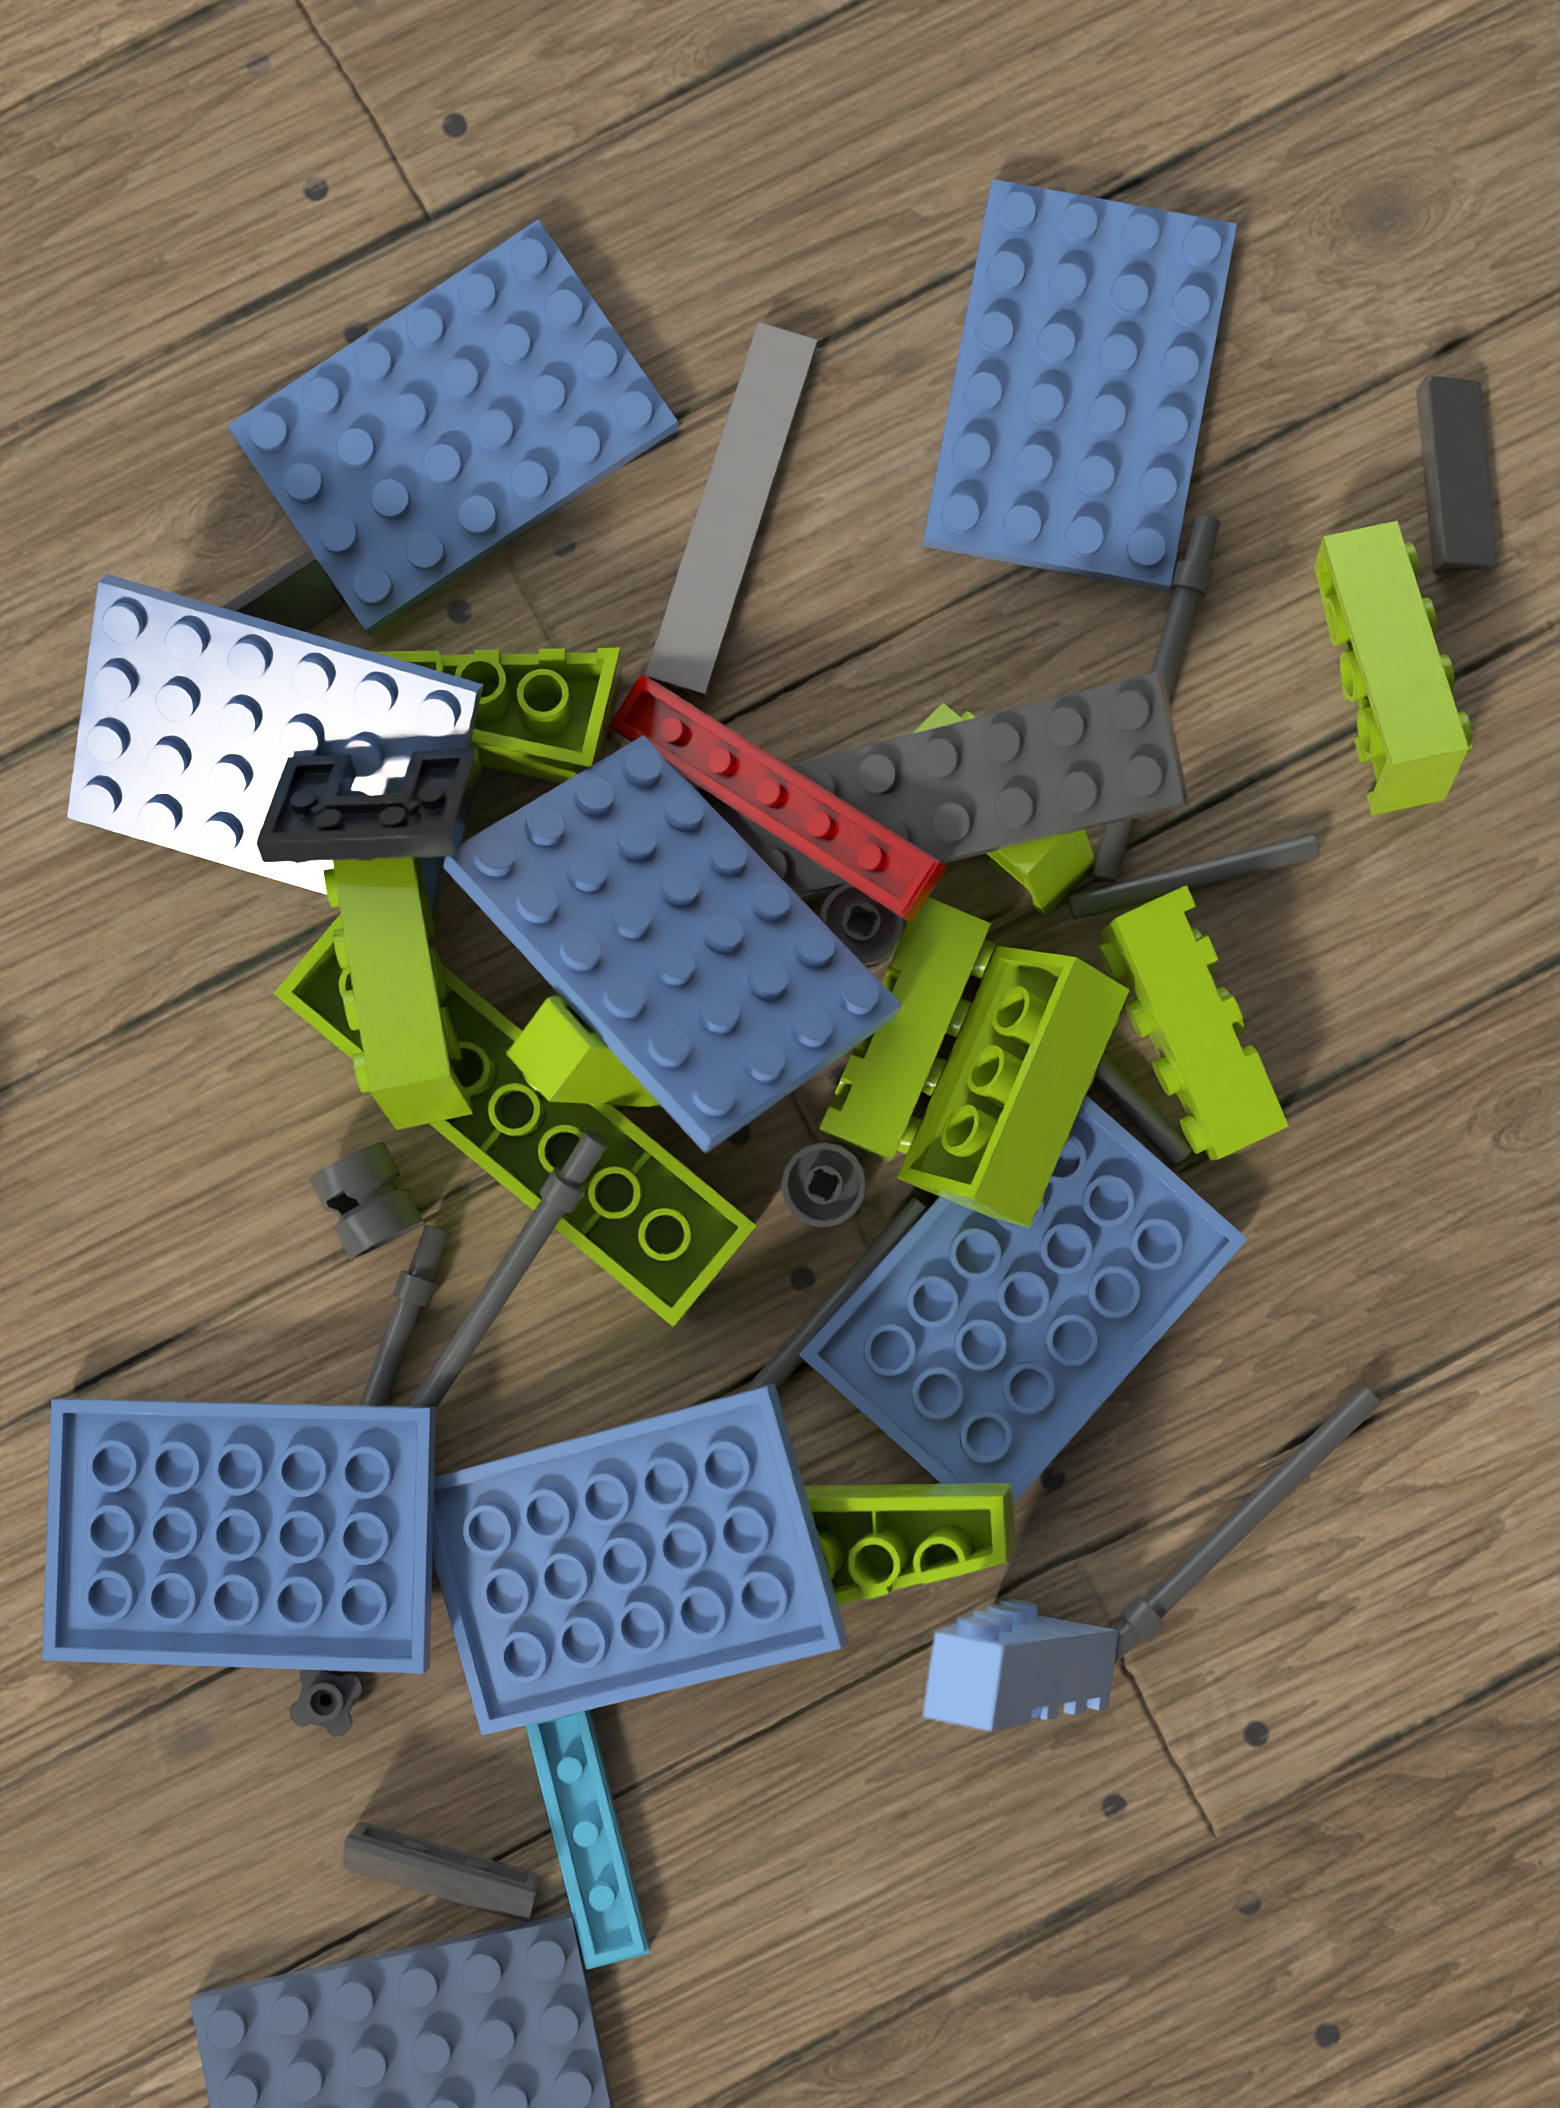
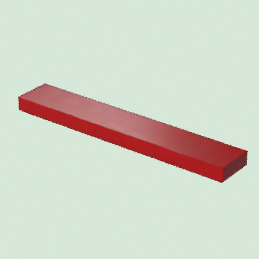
(780, 798)

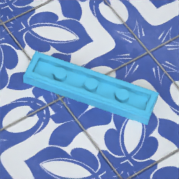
(588, 1839)

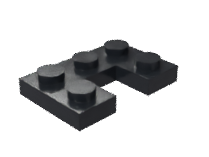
(319, 821)

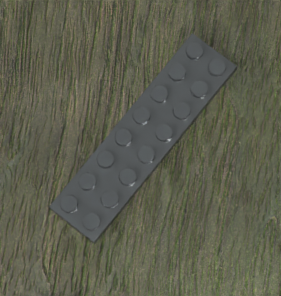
(998, 778)

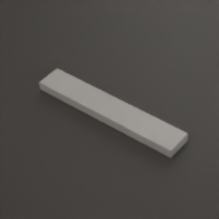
(731, 510)

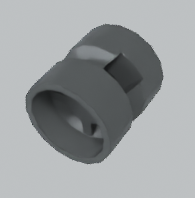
(862, 924)
(823, 1184)
(366, 1200)

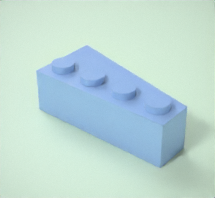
(1017, 1667)

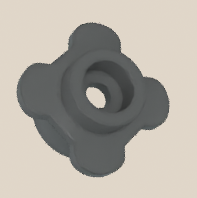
(333, 1717)

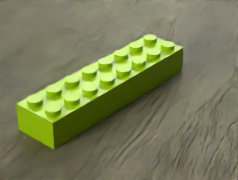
(642, 1207)

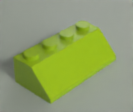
(1014, 1083)

